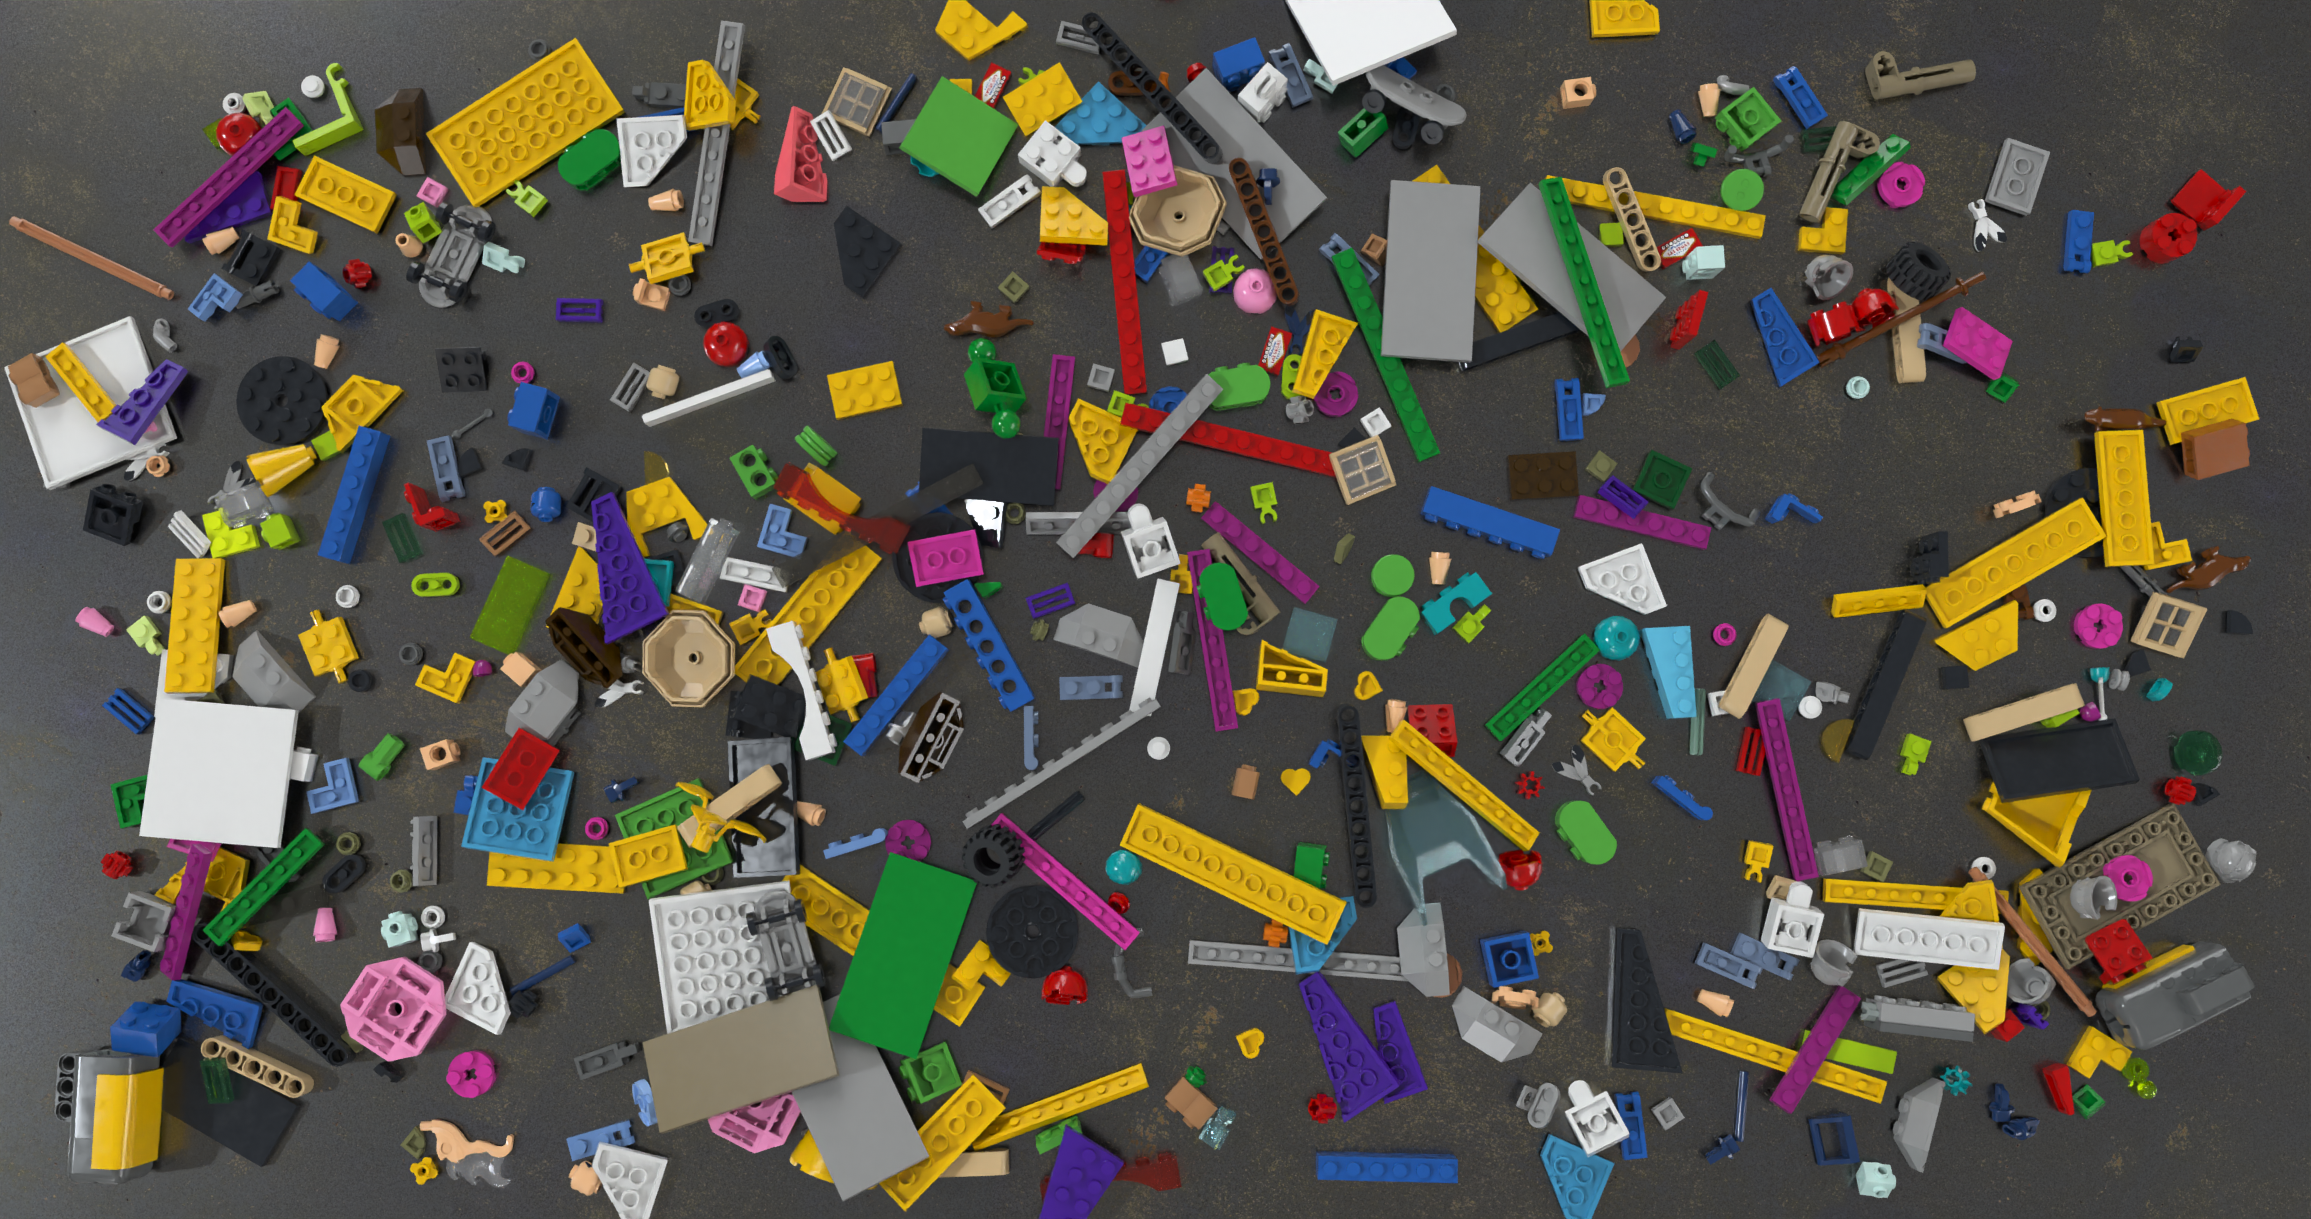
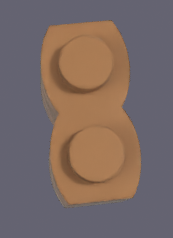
(33, 380)
(1246, 782)
(1190, 1103)

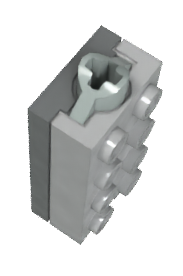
(1918, 1018)

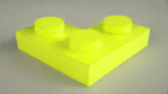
(226, 540)

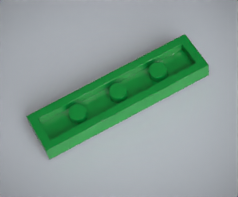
(1870, 169)

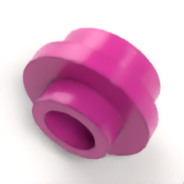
(516, 370)
(1730, 631)
(589, 828)

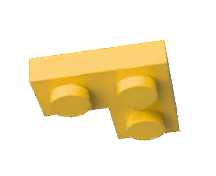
(285, 228)
(1830, 237)
(2167, 553)
(448, 684)
(977, 963)
(2096, 1047)

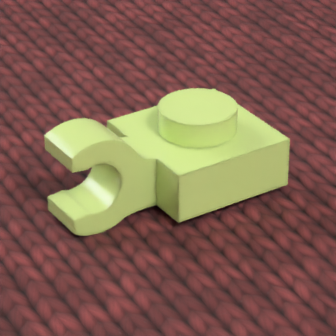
(259, 106)
(145, 635)

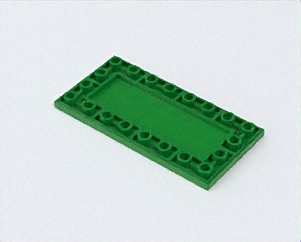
(902, 955)

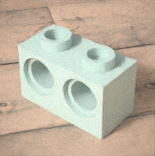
(1704, 262)

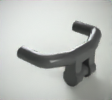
(1761, 156)
(1719, 507)
(1121, 975)

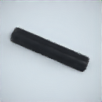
(1056, 815)

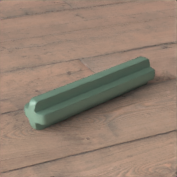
(1698, 723)

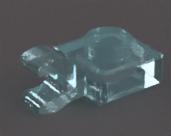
(1216, 1130)

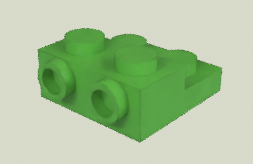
(1747, 119)
(930, 1073)

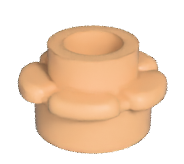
(152, 463)

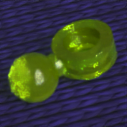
(2145, 1088)

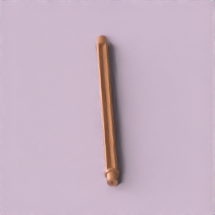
(92, 258)
(2038, 948)

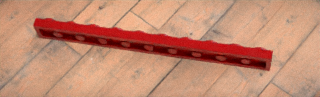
(1124, 282)
(1234, 441)

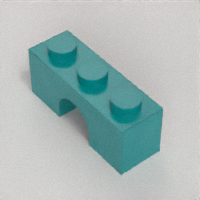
(1438, 614)

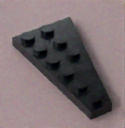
(1640, 1023)

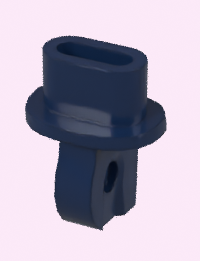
(1268, 180)
(615, 791)
(136, 967)
(2001, 1108)
(2021, 1128)
(1727, 1147)

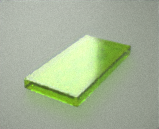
(509, 605)

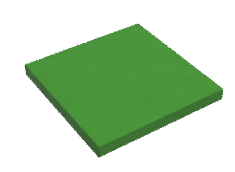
(958, 136)
(668, 810)

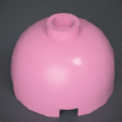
(1254, 291)

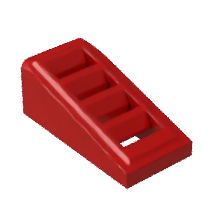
(2060, 1086)

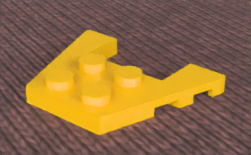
(973, 33)
(659, 506)
(224, 879)

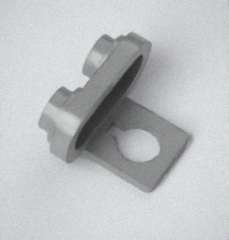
(1541, 1104)

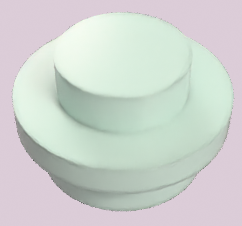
(1857, 387)

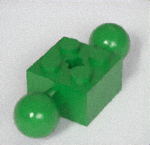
(995, 387)

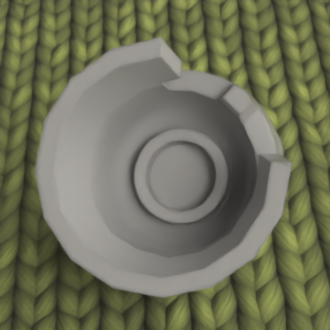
(1828, 276)
(2231, 860)
(2091, 893)
(1830, 962)
(2029, 983)

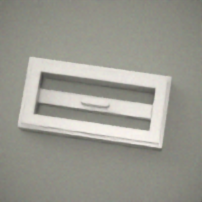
(841, 152)
(189, 534)

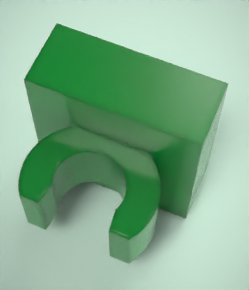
(1702, 153)

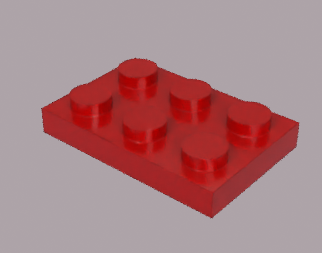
(1689, 319)
(520, 769)

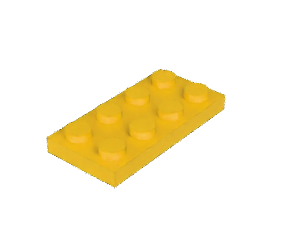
(345, 194)
(2207, 407)

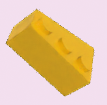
(1289, 674)
(1387, 770)

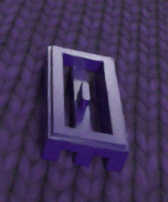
(1223, 250)
(579, 301)
(1621, 499)
(1053, 609)
(2030, 1017)

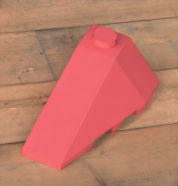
(799, 166)

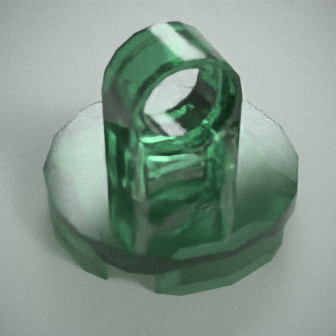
(2198, 752)

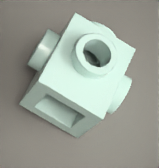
(399, 929)
(1875, 1179)

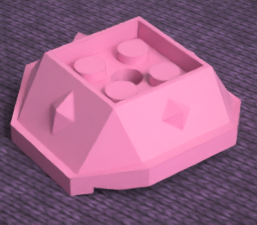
(372, 1012)
(760, 1125)

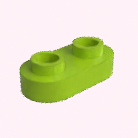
(1289, 375)
(436, 584)

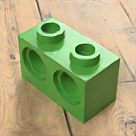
(750, 474)

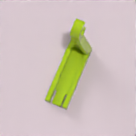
(337, 129)

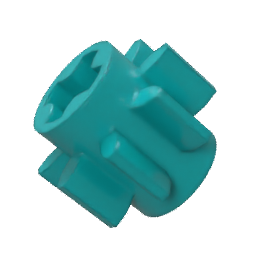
(1956, 1074)

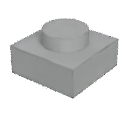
(1101, 377)
(1667, 1113)

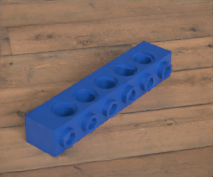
(1023, 692)

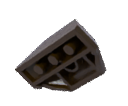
(402, 131)
(584, 646)
(931, 738)

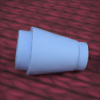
(754, 364)

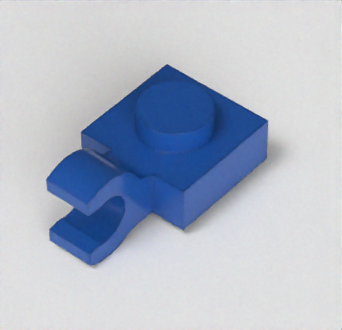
(465, 797)

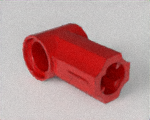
(1099, 546)
(867, 668)

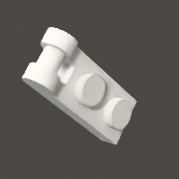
(1009, 201)

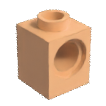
(1571, 99)
(520, 668)
(431, 754)

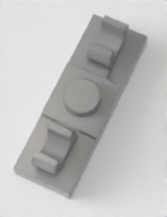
(424, 850)

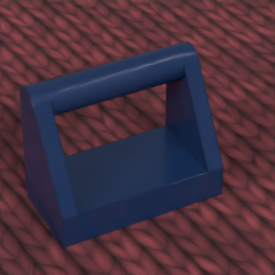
(1846, 1139)

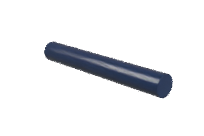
(897, 101)
(542, 975)
(1741, 1106)

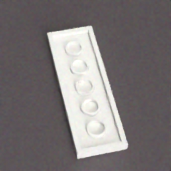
(1929, 938)

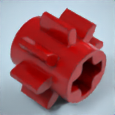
(357, 273)
(1536, 786)
(2180, 790)
(116, 865)
(1322, 1108)

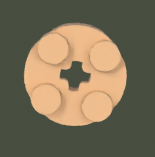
(2023, 501)
(1515, 999)

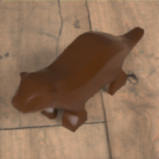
(985, 322)
(2121, 419)
(2209, 572)

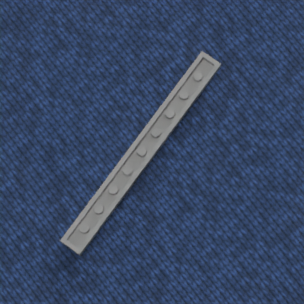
(716, 140)
(1139, 465)
(1053, 767)
(1282, 960)

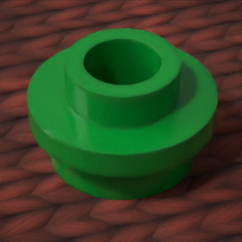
(1196, 1076)

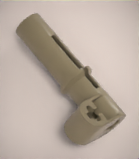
(1888, 82)
(1834, 164)
(1261, 604)

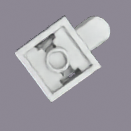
(1263, 93)
(1055, 157)
(1148, 542)
(1793, 923)
(1594, 1119)

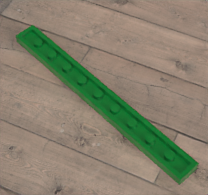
(1584, 282)
(1389, 367)

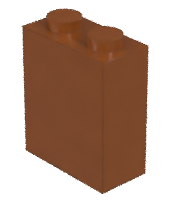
(2215, 449)

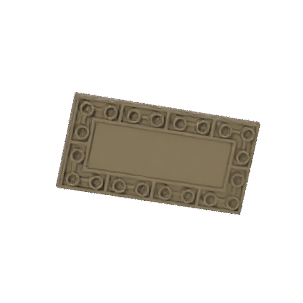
(2158, 840)
(740, 1059)

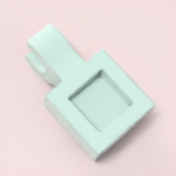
(1321, 79)
(498, 258)

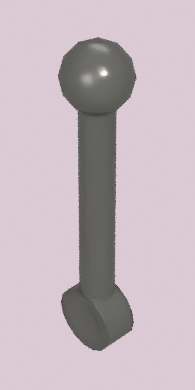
(488, 413)

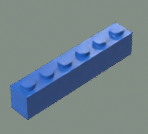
(354, 495)
(1490, 522)
(896, 695)
(1386, 1167)

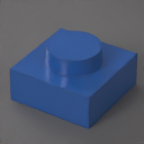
(574, 937)

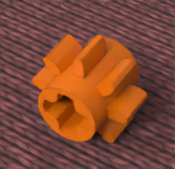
(1198, 497)
(1275, 933)

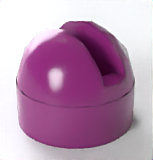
(482, 668)
(2090, 712)

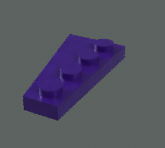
(242, 206)
(144, 404)
(1397, 1052)

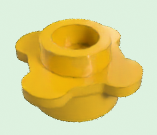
(490, 507)
(1544, 938)
(431, 1171)

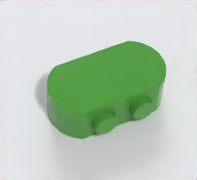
(1241, 386)
(1390, 629)
(1585, 832)

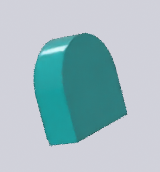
(2159, 689)

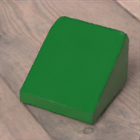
(2003, 387)
(988, 589)
(2088, 1102)

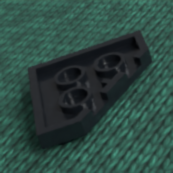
(862, 250)

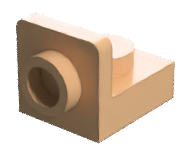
(651, 295)

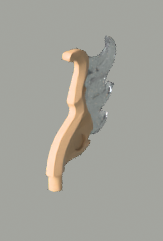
(469, 1158)

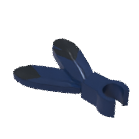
(1297, 329)

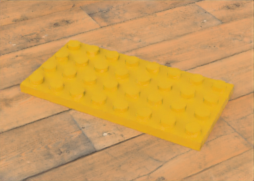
(525, 123)

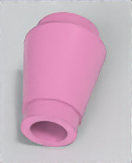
(94, 621)
(325, 926)

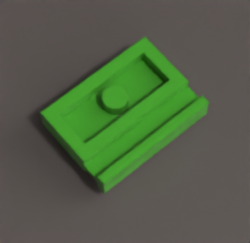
(1052, 1137)

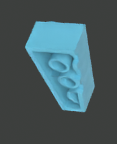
(1672, 668)

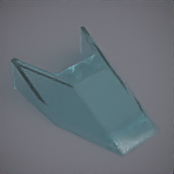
(1434, 835)

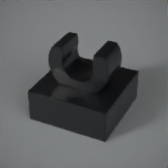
(2185, 350)

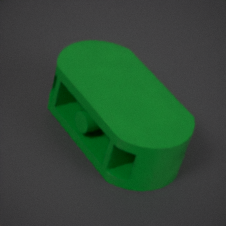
(590, 159)
(1223, 596)

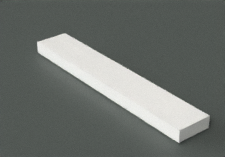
(708, 398)
(1154, 642)

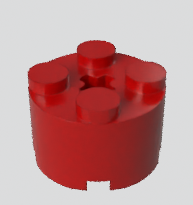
(2169, 238)
(1833, 324)

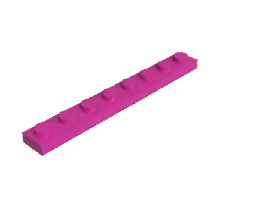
(1072, 888)

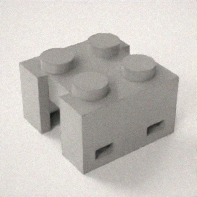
(149, 922)

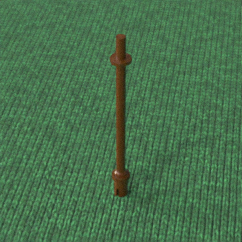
(1839, 350)

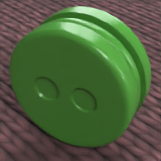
(1742, 189)
(816, 446)
(1392, 575)

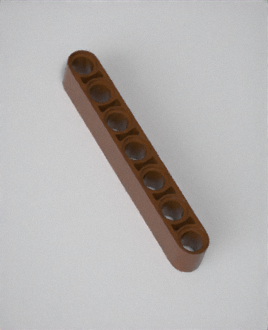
(1258, 222)

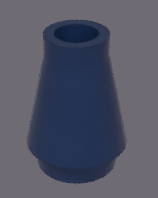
(1682, 127)

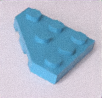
(1099, 119)
(1310, 953)
(1575, 1177)

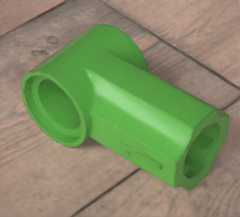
(378, 761)

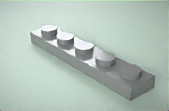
(1060, 521)

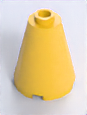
(280, 466)

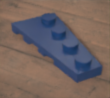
(1783, 340)
(227, 1012)

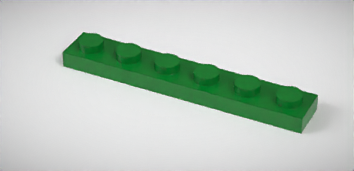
(1542, 687)
(263, 887)

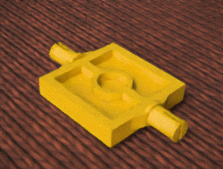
(744, 97)
(667, 258)
(328, 646)
(841, 685)
(1613, 739)

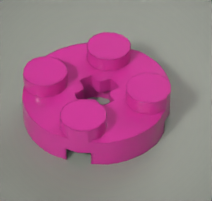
(1903, 172)
(2088, 633)
(2141, 877)
(472, 1087)

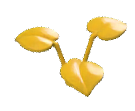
(706, 834)

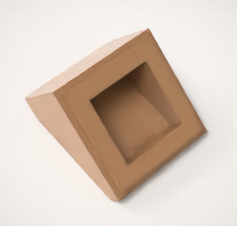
(1375, 249)

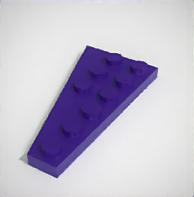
(625, 582)
(1349, 1056)
(1078, 1177)

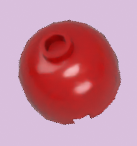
(235, 131)
(1873, 307)
(726, 344)
(1520, 868)
(1064, 986)

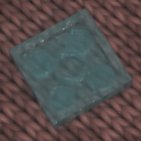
(1782, 684)

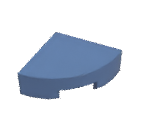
(1591, 403)

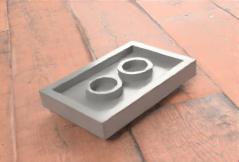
(2017, 176)

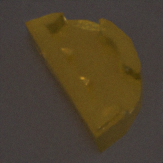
(654, 467)
(1835, 738)

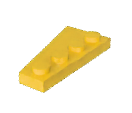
(1323, 346)

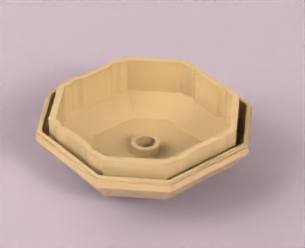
(1195, 198)
(670, 663)

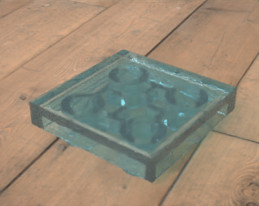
(1309, 634)

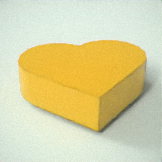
(1367, 686)
(1244, 700)
(1295, 780)
(245, 941)
(1250, 1042)

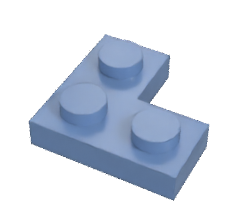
(215, 293)
(775, 535)
(340, 788)

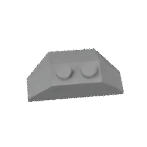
(1101, 633)
(268, 677)
(545, 701)
(1424, 952)
(1492, 1027)
(1917, 1121)

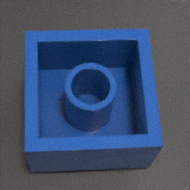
(1237, 64)
(323, 292)
(533, 410)
(1509, 959)
(146, 1029)

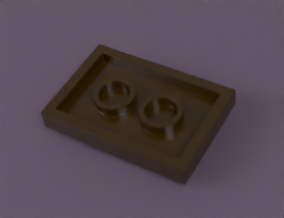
(1543, 475)

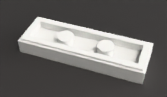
(751, 574)

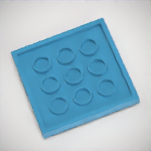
(507, 830)

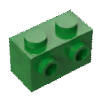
(1362, 131)
(1310, 864)

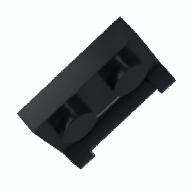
(257, 262)
(602, 487)

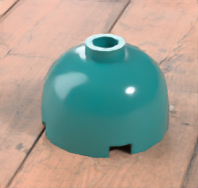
(1616, 638)

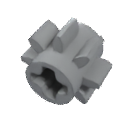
(1299, 409)

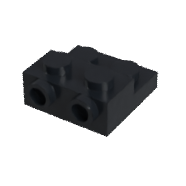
(112, 514)
(1934, 560)

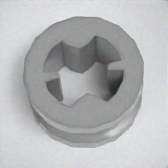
(2119, 679)

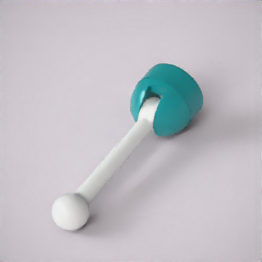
(2100, 676)

